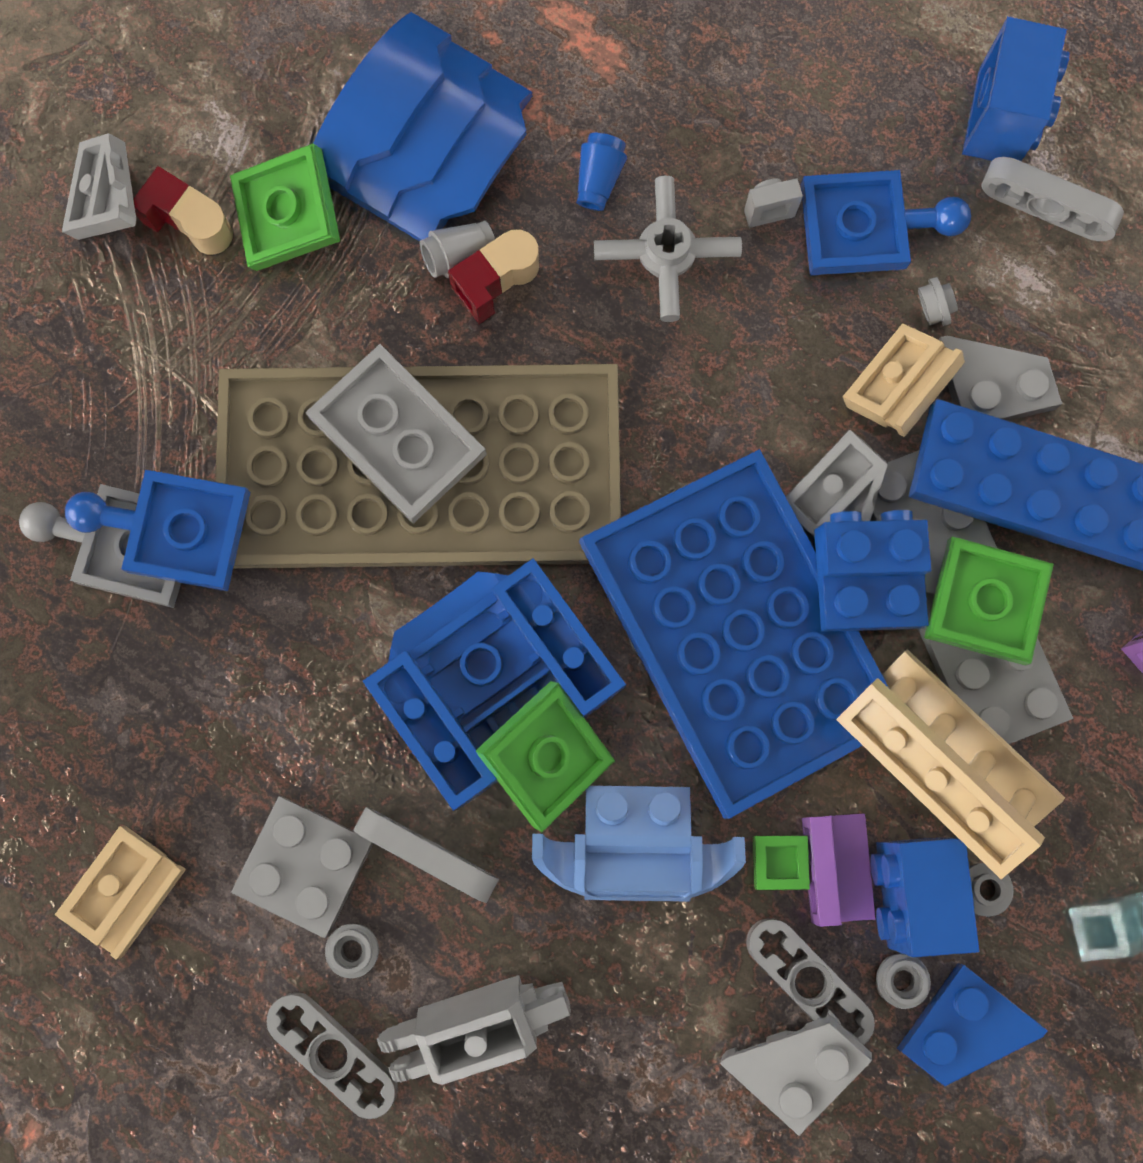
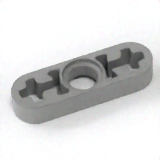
(1052, 199)
(426, 855)
(790, 943)
(309, 1058)

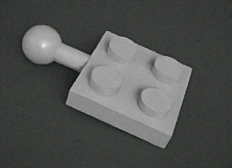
(101, 551)

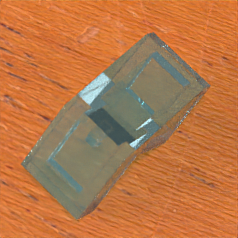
(1109, 927)

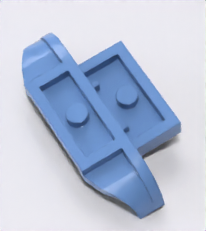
(638, 849)

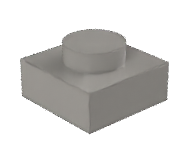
(772, 201)

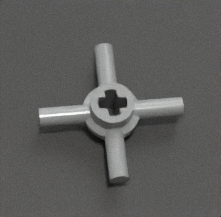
(665, 265)

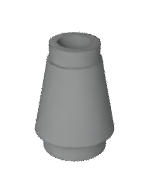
(452, 245)

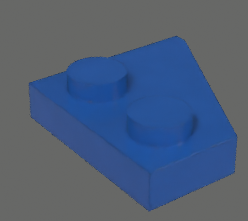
(967, 1028)

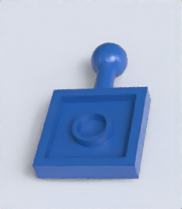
(862, 222)
(179, 531)

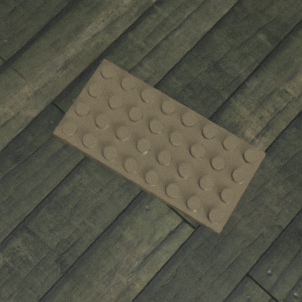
(532, 496)

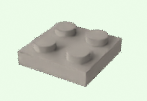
(302, 867)

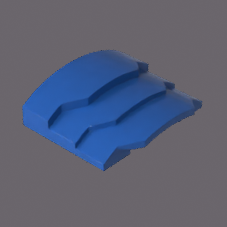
(421, 129)
(476, 664)

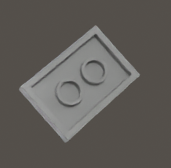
(396, 433)

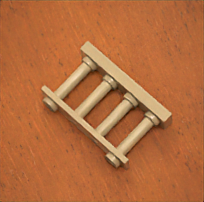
(953, 763)

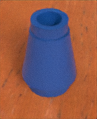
(599, 169)

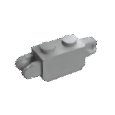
(474, 1030)

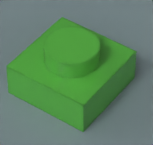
(781, 862)

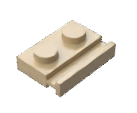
(903, 379)
(120, 892)

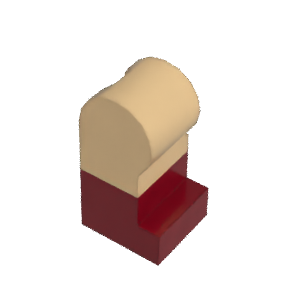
(184, 208)
(493, 270)

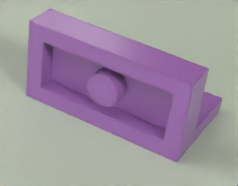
(839, 869)

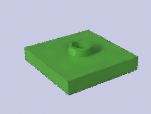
(285, 207)
(989, 601)
(545, 756)

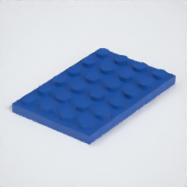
(730, 630)

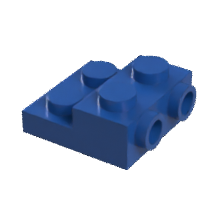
(872, 572)

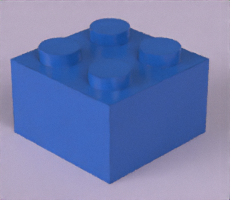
(1016, 90)
(925, 897)

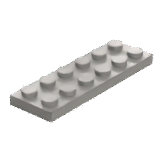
(1004, 694)

